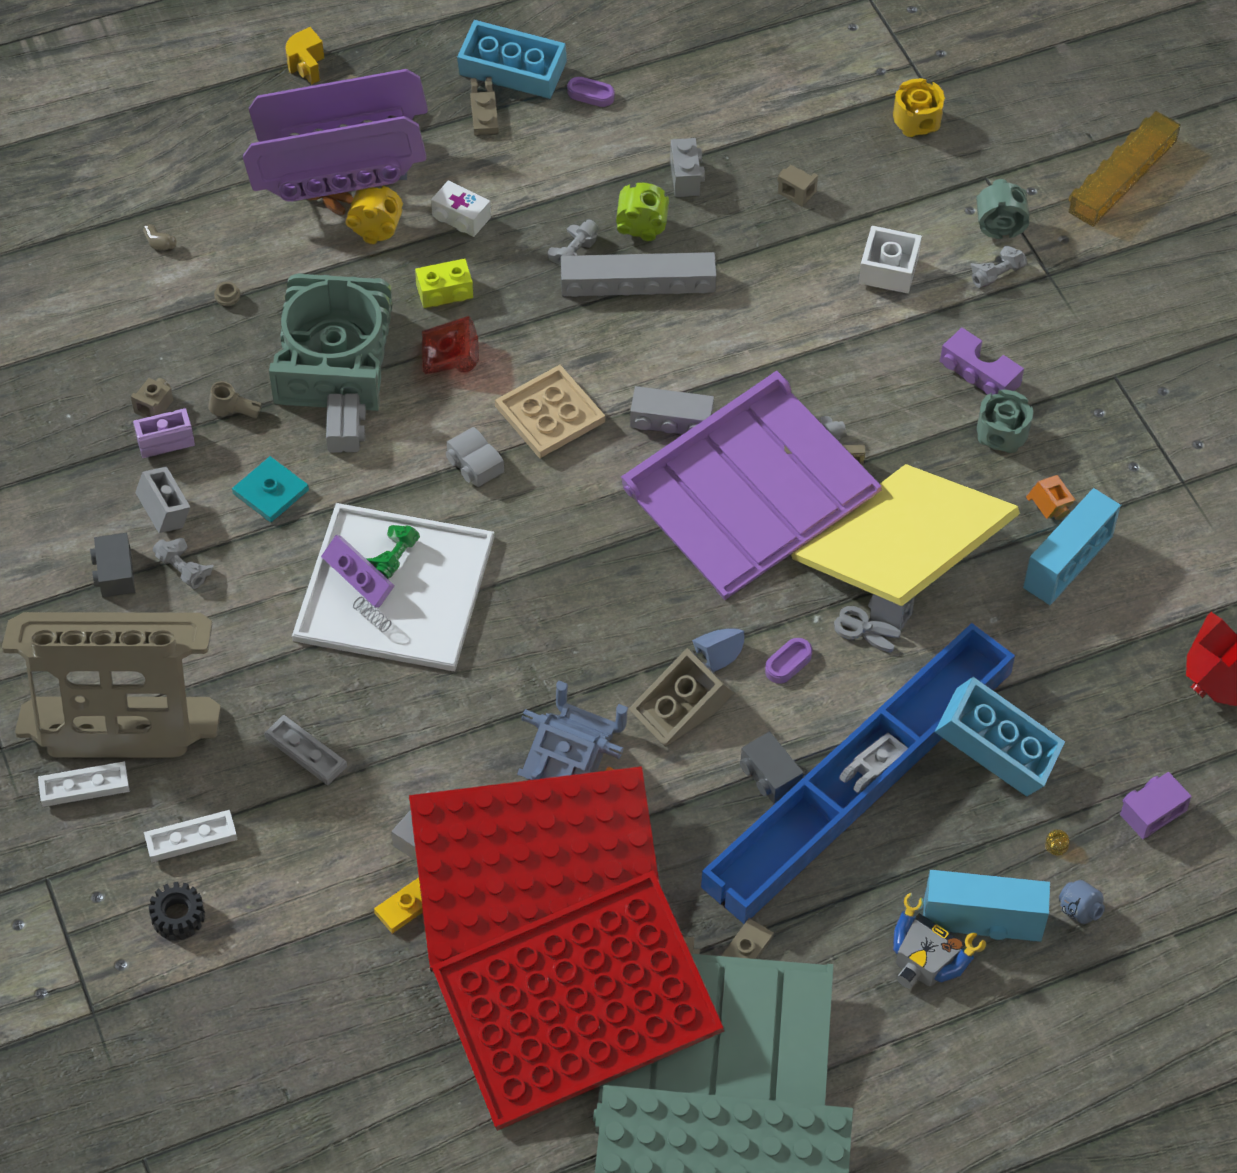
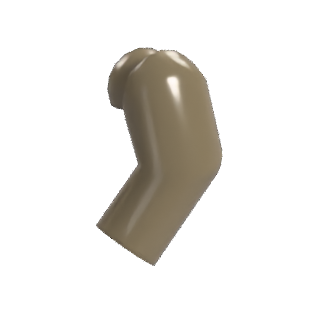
(157, 240)

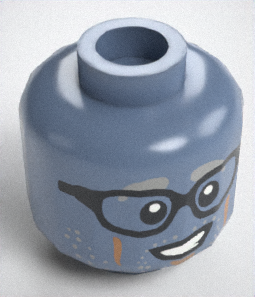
(1081, 901)

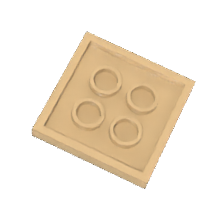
(550, 411)

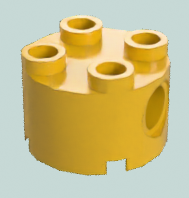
(918, 107)
(375, 213)

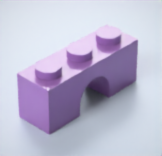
(962, 356)

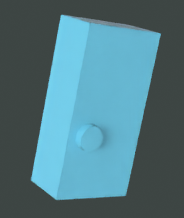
(512, 59)
(1071, 546)
(1000, 736)
(987, 905)

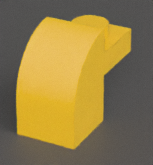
(303, 53)

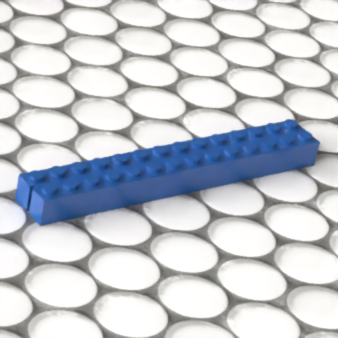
(824, 805)

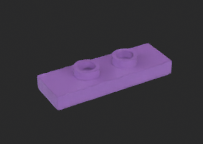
(357, 571)

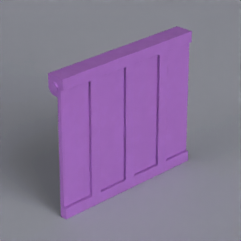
(736, 494)

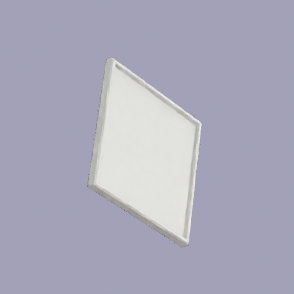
(426, 606)

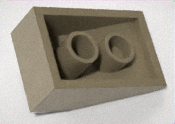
(681, 698)

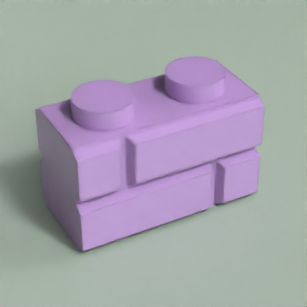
(164, 433)

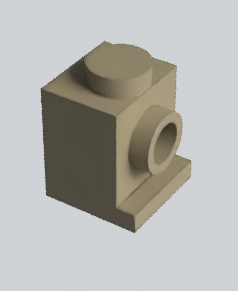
(797, 185)
(152, 398)

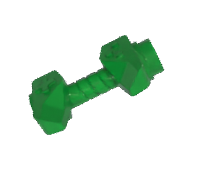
(388, 561)

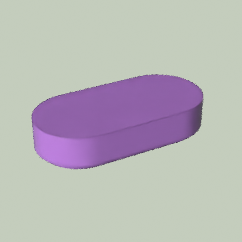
(591, 91)
(788, 660)

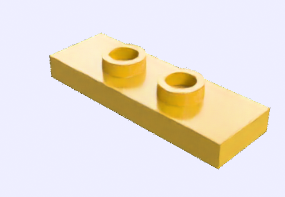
(401, 907)

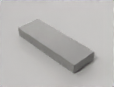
(305, 749)

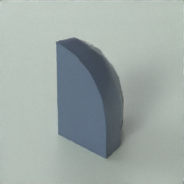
(720, 647)

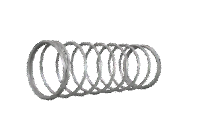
(369, 614)

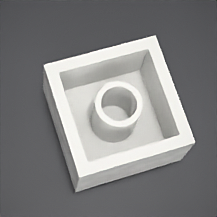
(890, 259)

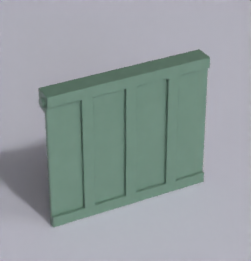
(771, 1040)

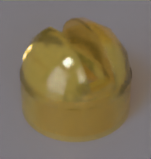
(1059, 845)

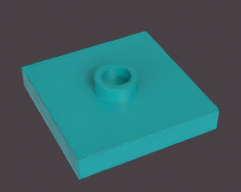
(270, 489)

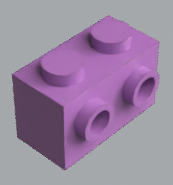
(1155, 805)

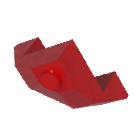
(1214, 661)

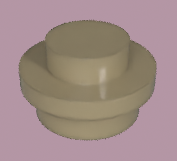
(227, 294)

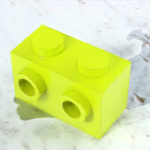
(444, 283)

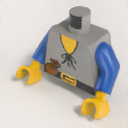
(928, 950)

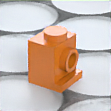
(1051, 497)

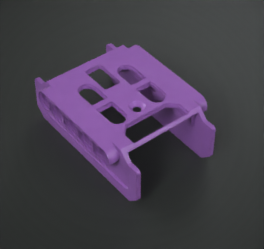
(338, 156)

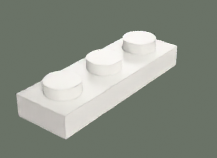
(83, 784)
(190, 836)

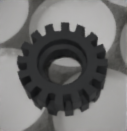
(173, 896)

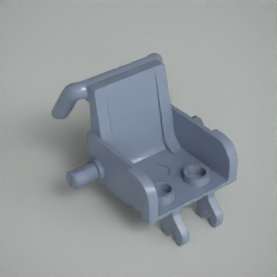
(570, 741)

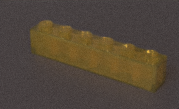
(1123, 168)

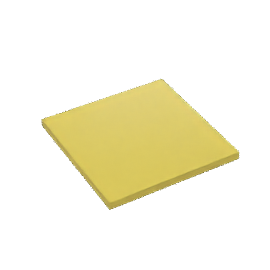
(906, 534)

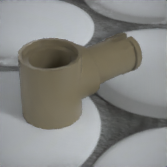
(225, 400)

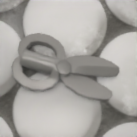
(870, 630)

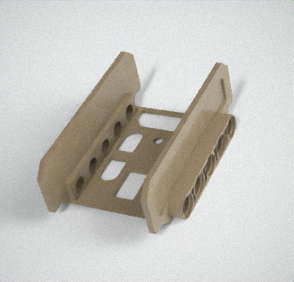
(104, 718)

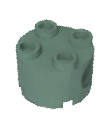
(1002, 210)
(1004, 421)

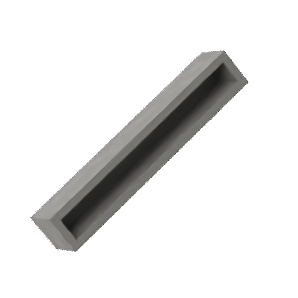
(638, 274)

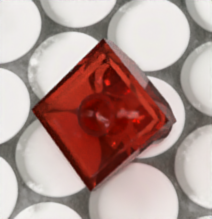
(450, 347)

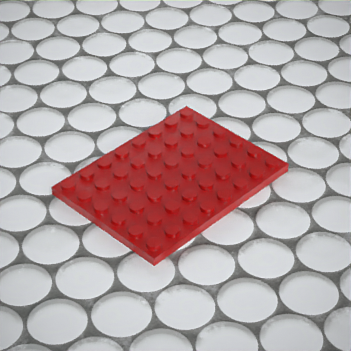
(524, 852)
(576, 1000)

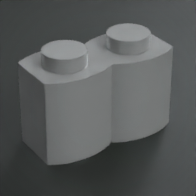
(474, 457)

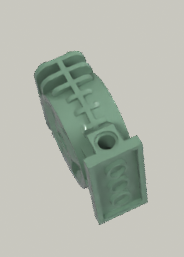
(325, 341)

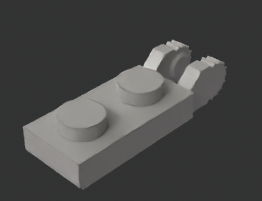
(873, 761)

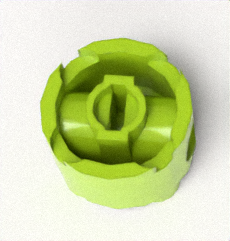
(642, 211)

